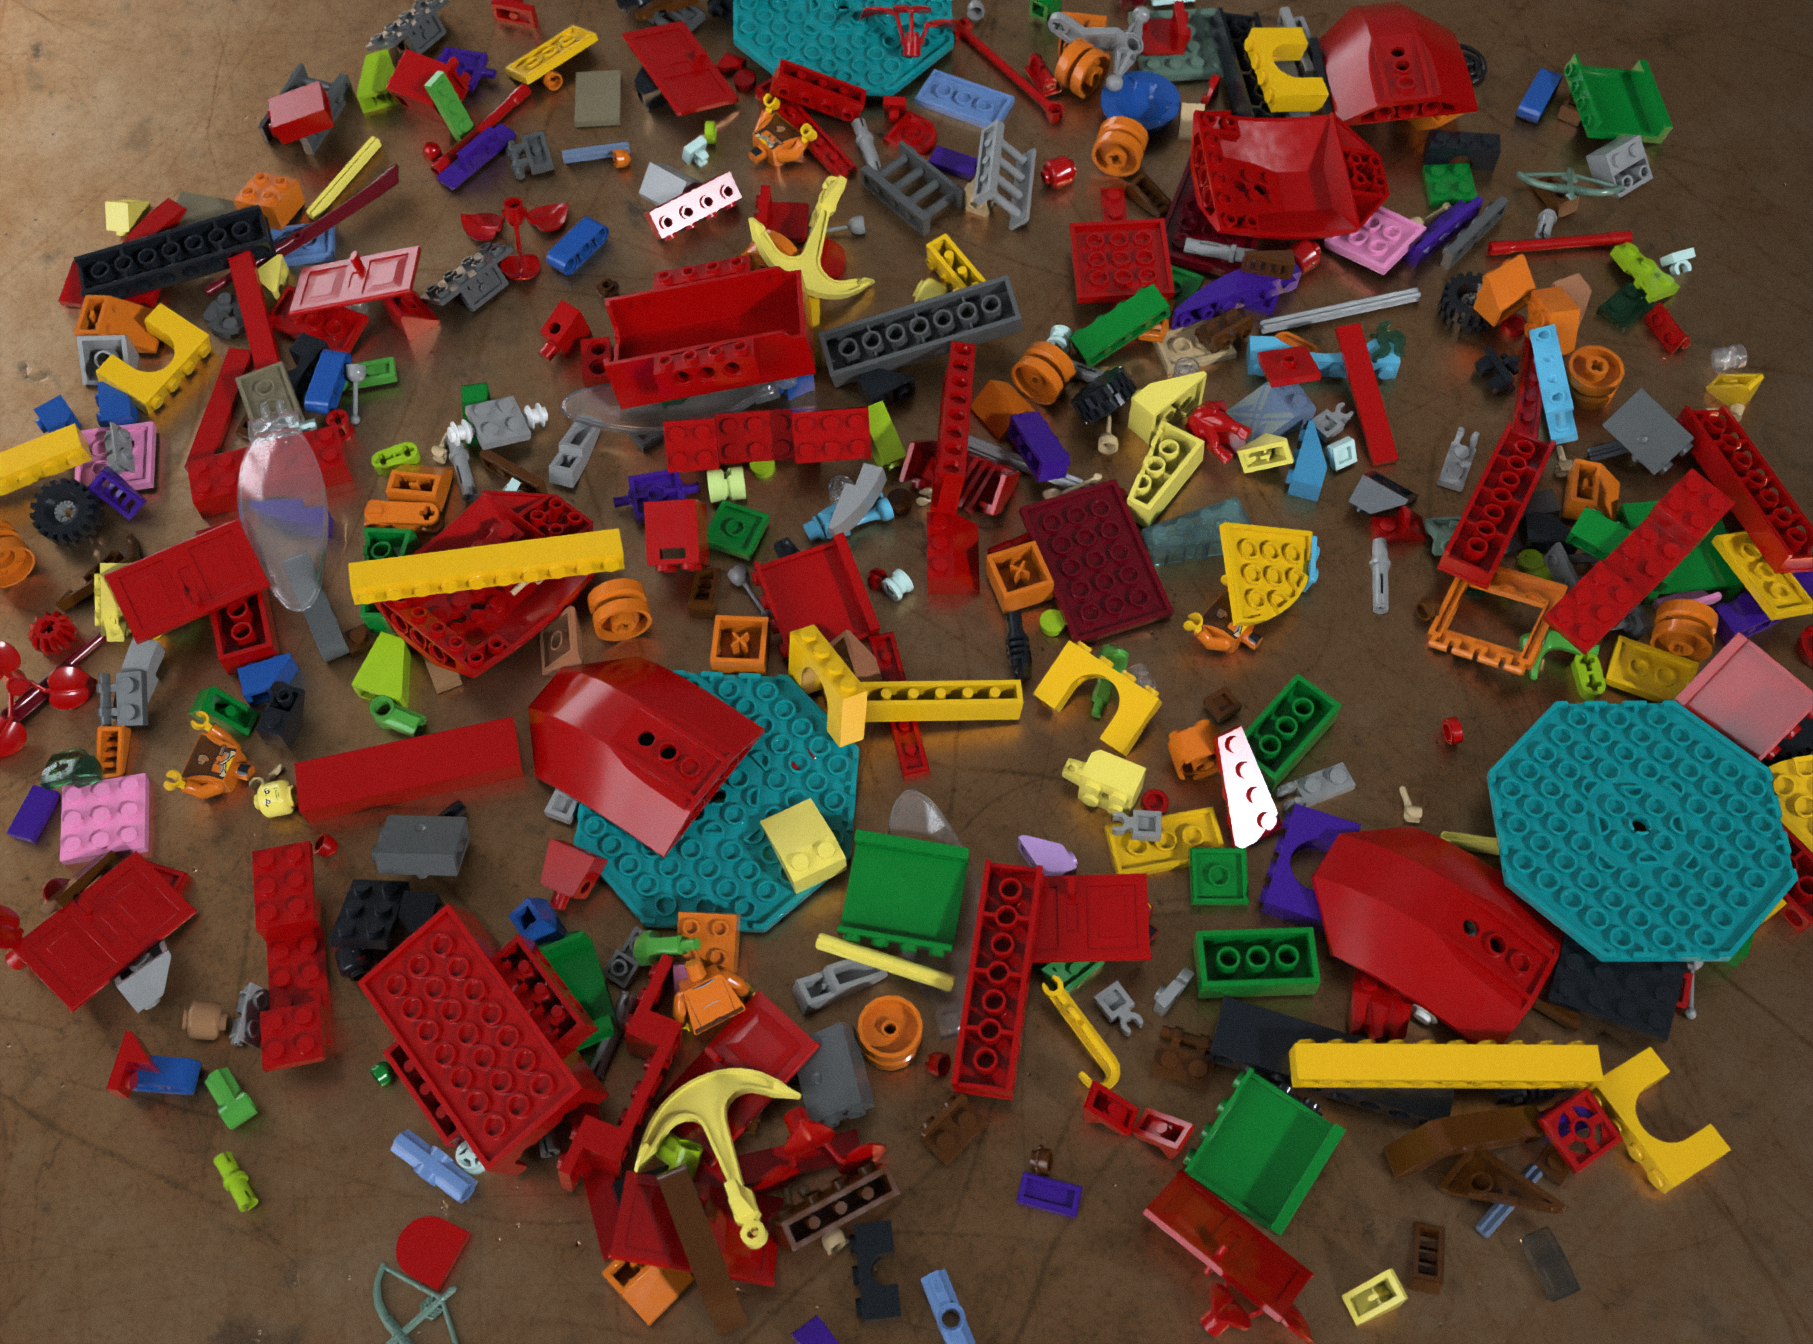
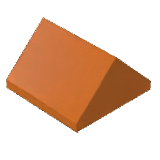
(996, 405)

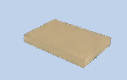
(1184, 343)

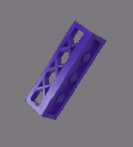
(1443, 230)

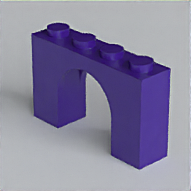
(1285, 896)

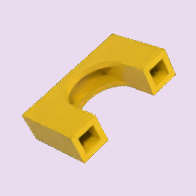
(1281, 90)
(150, 388)
(818, 666)
(1076, 666)
(1664, 1162)

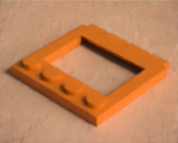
(1507, 584)

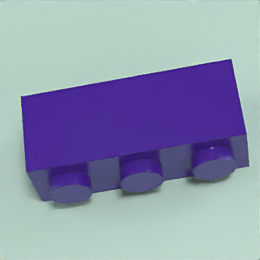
(1038, 446)

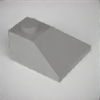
(146, 978)

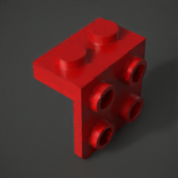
(1167, 35)
(783, 217)

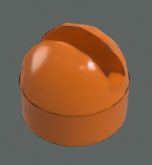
(552, 84)
(621, 158)

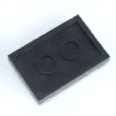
(369, 914)

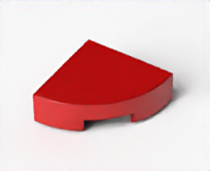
(730, 62)
(1213, 90)

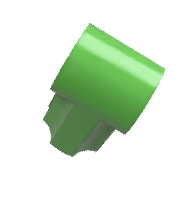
(397, 718)
(233, 1102)

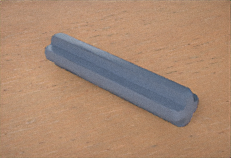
(593, 152)
(1499, 1212)

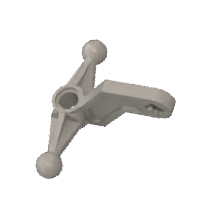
(1124, 45)

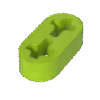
(395, 457)
(1593, 675)

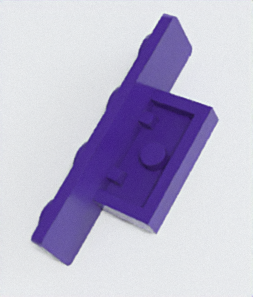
(476, 155)

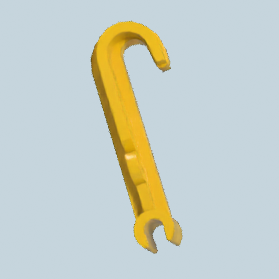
(1085, 1033)

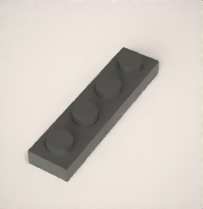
(1478, 228)

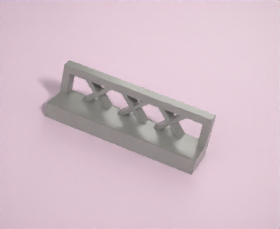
(1285, 19)

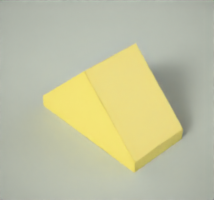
(274, 277)
(1265, 453)
(1375, 1297)

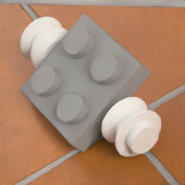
(497, 423)

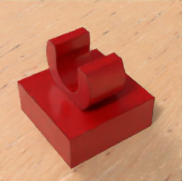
(894, 107)

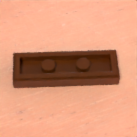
(507, 470)
(78, 883)

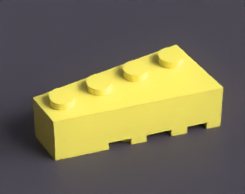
(1163, 472)

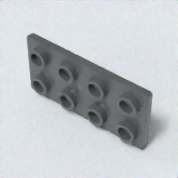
(417, 26)
(474, 280)

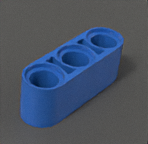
(1539, 95)
(577, 245)
(327, 382)
(176, 1076)

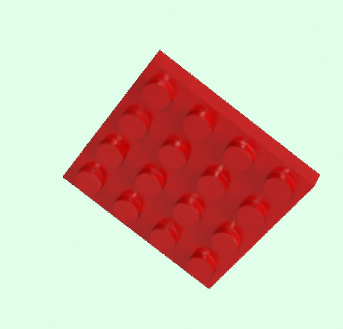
(1119, 259)

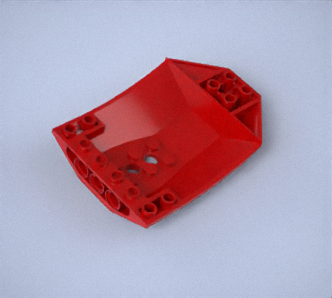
(1365, 73)
(1311, 168)
(507, 619)
(589, 745)
(1398, 913)

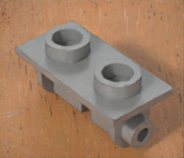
(119, 448)
(247, 1028)

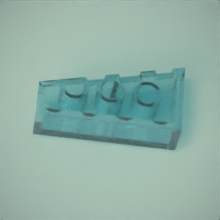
(1192, 533)

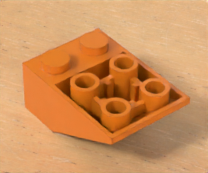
(116, 317)

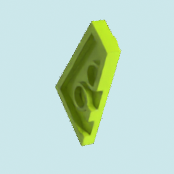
(1645, 271)

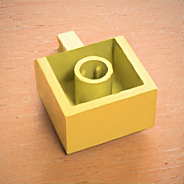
(107, 610)
(1106, 781)

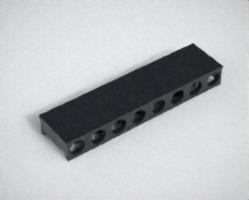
(1229, 37)
(175, 254)
(1264, 1038)

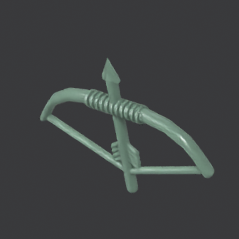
(1569, 189)
(429, 1308)

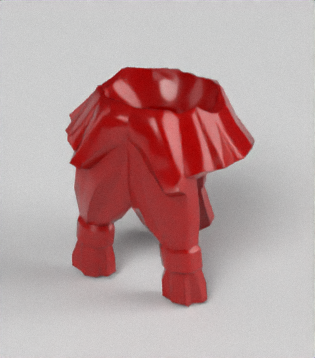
(1214, 427)

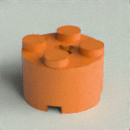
(1194, 750)

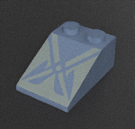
(1274, 411)

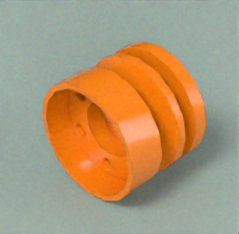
(15, 556)

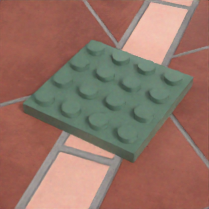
(1200, 54)

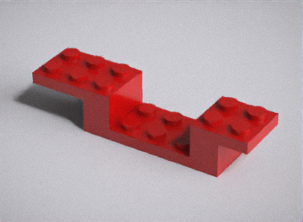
(767, 436)
(1639, 562)
(297, 957)
(648, 1037)

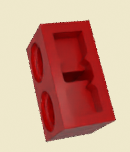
(592, 359)

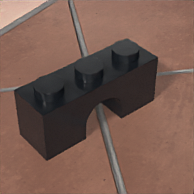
(1480, 147)
(306, 354)
(878, 1302)

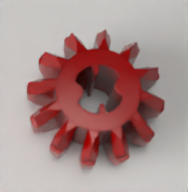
(52, 633)

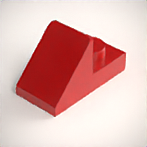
(515, 12)
(1401, 528)
(131, 1057)
(1109, 1109)
(1163, 1131)

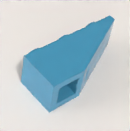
(1310, 466)

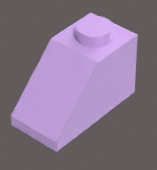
(1049, 854)

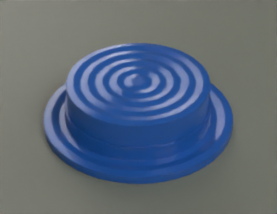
(1145, 98)

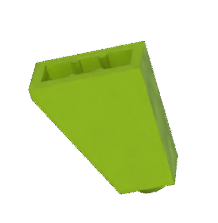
(374, 80)
(885, 442)
(385, 670)

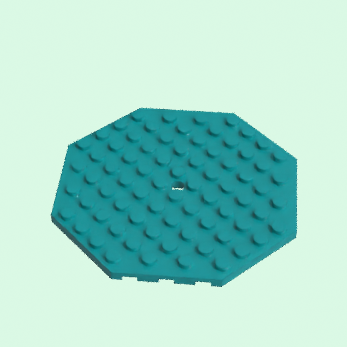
(838, 42)
(725, 854)
(1668, 894)

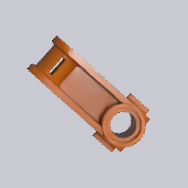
(403, 516)

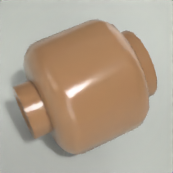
(204, 1020)

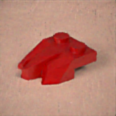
(1377, 1009)

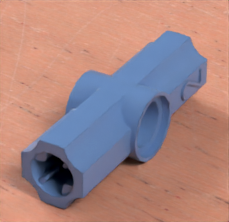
(434, 1166)
(943, 1301)

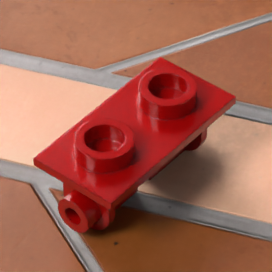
(1041, 76)
(1666, 329)

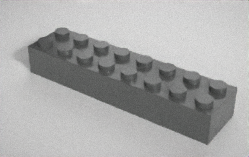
(921, 330)

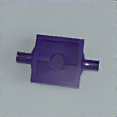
(469, 62)
(654, 487)

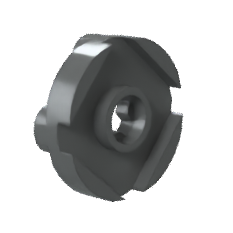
(217, 312)

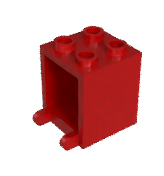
(413, 73)
(676, 526)

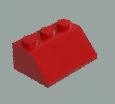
(952, 555)

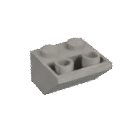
(1621, 163)

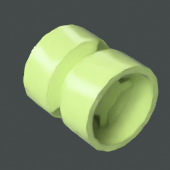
(726, 484)

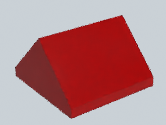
(410, 314)

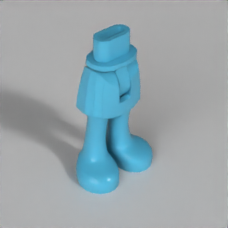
(819, 525)

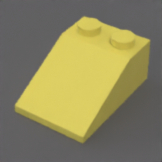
(1165, 401)
(804, 845)

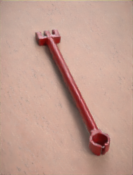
(1053, 110)

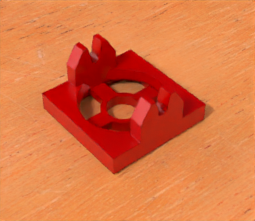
(1609, 1134)

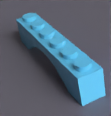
(1328, 363)

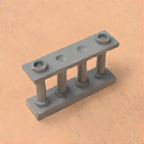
(988, 174)

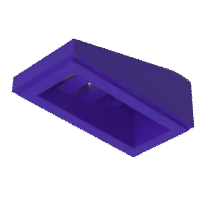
(116, 480)

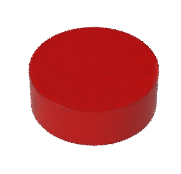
(744, 80)
(1513, 326)
(1452, 730)
(1155, 801)

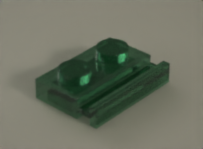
(1625, 307)

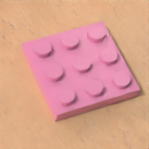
(1379, 241)
(143, 449)
(105, 819)

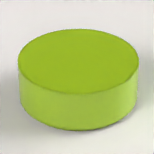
(710, 132)
(762, 468)
(1529, 560)
(1052, 623)

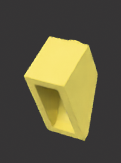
(125, 215)

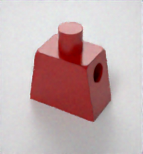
(563, 332)
(570, 872)

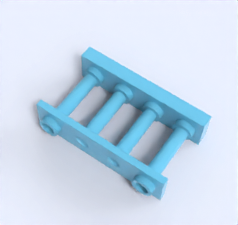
(1553, 384)

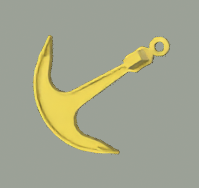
(816, 280)
(707, 1103)

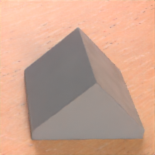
(664, 183)
(96, 350)

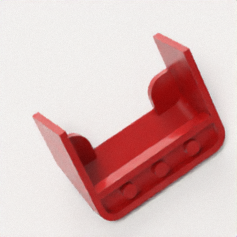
(920, 469)

